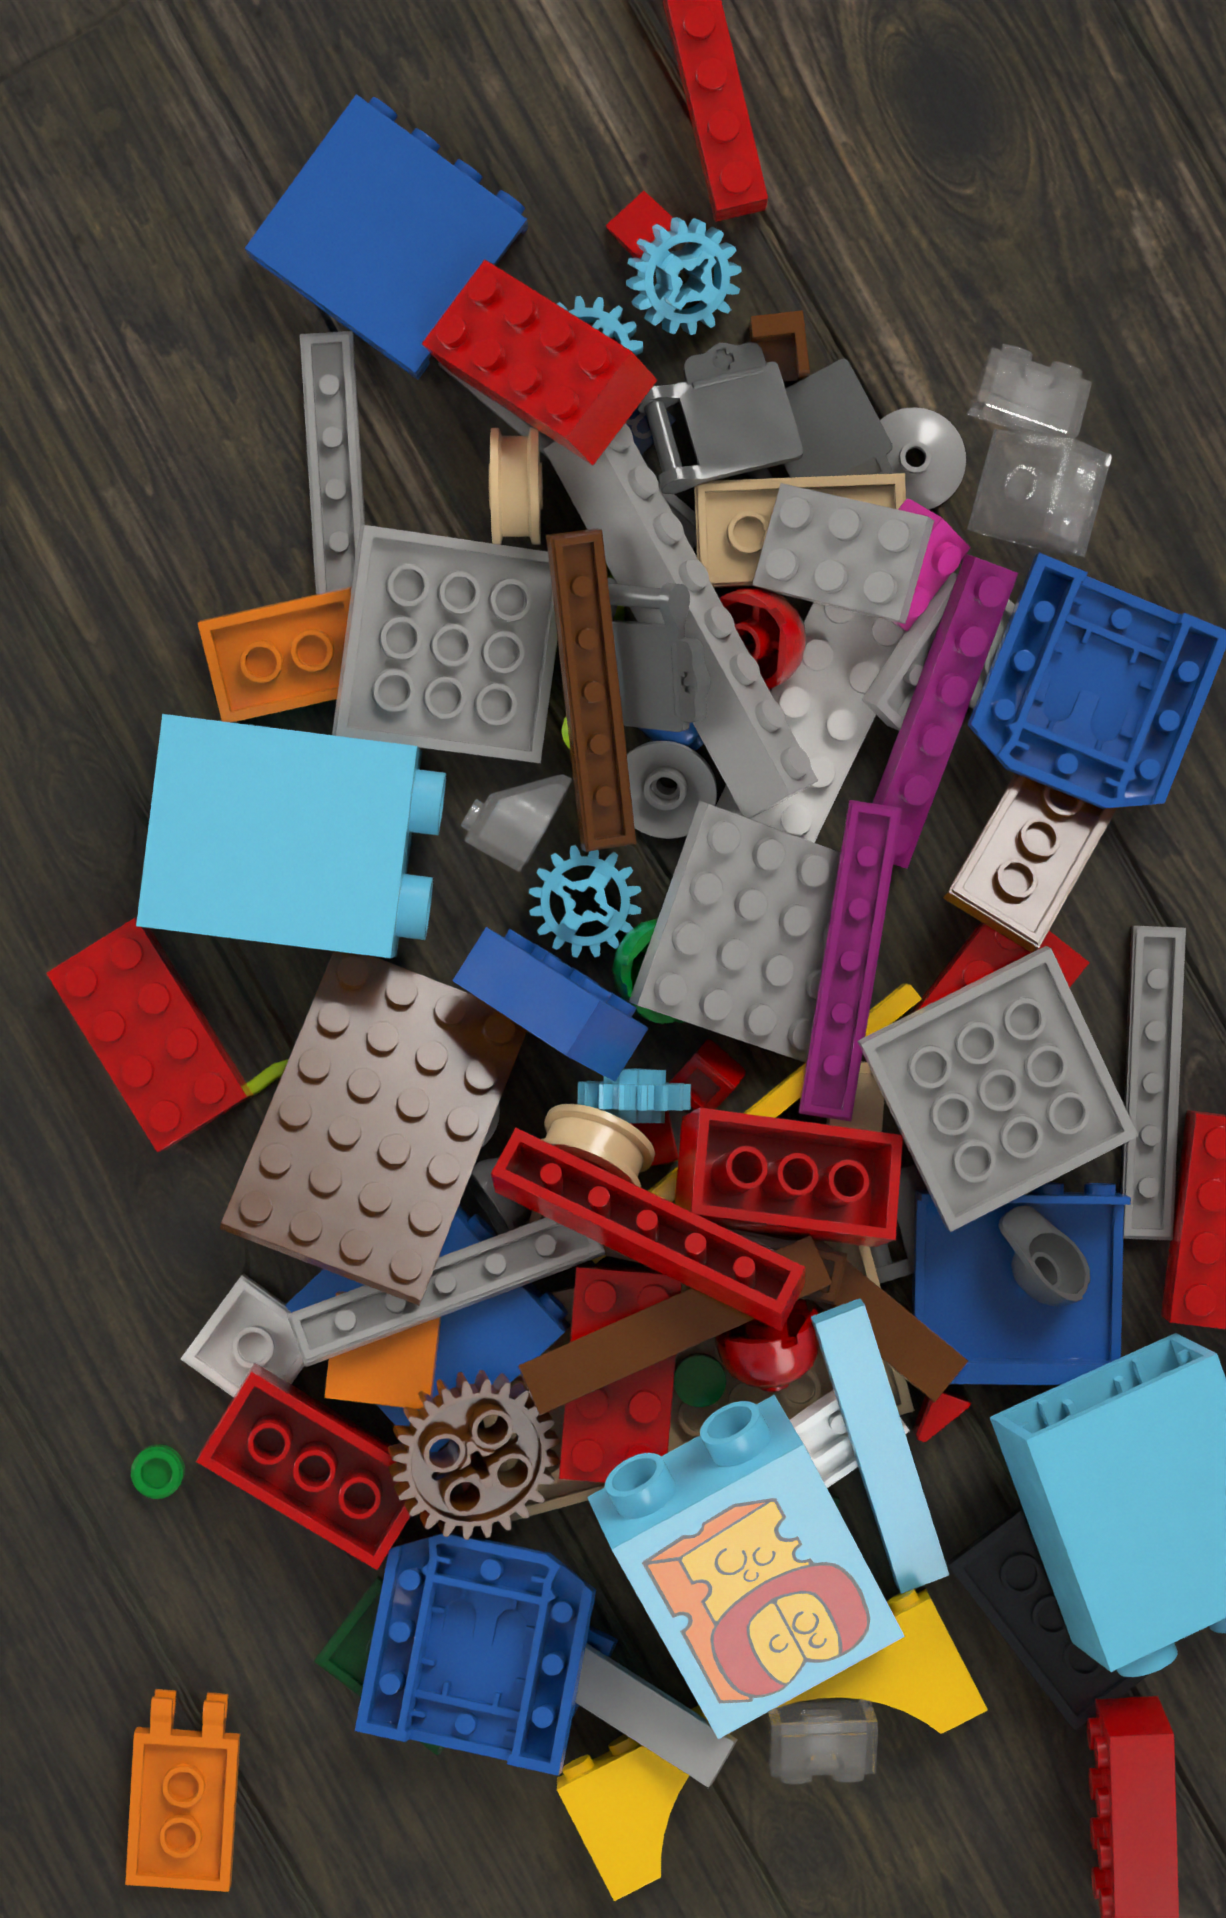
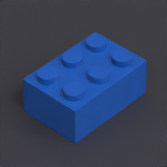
(552, 1001)

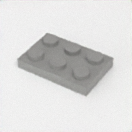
(843, 553)

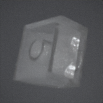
(1029, 394)
(1040, 491)
(515, 820)
(822, 1740)

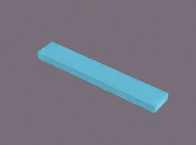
(880, 1445)

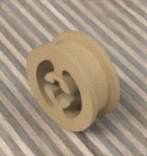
(515, 486)
(600, 1140)

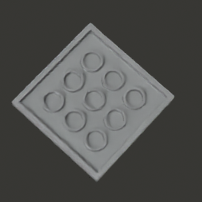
(448, 645)
(742, 933)
(998, 1088)

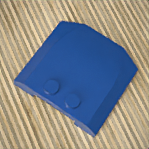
(1095, 688)
(477, 1650)

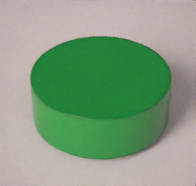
(699, 1380)
(157, 1471)

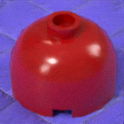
(769, 631)
(768, 1356)

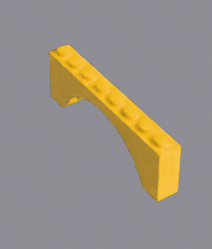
(629, 1792)

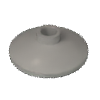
(943, 453)
(666, 810)

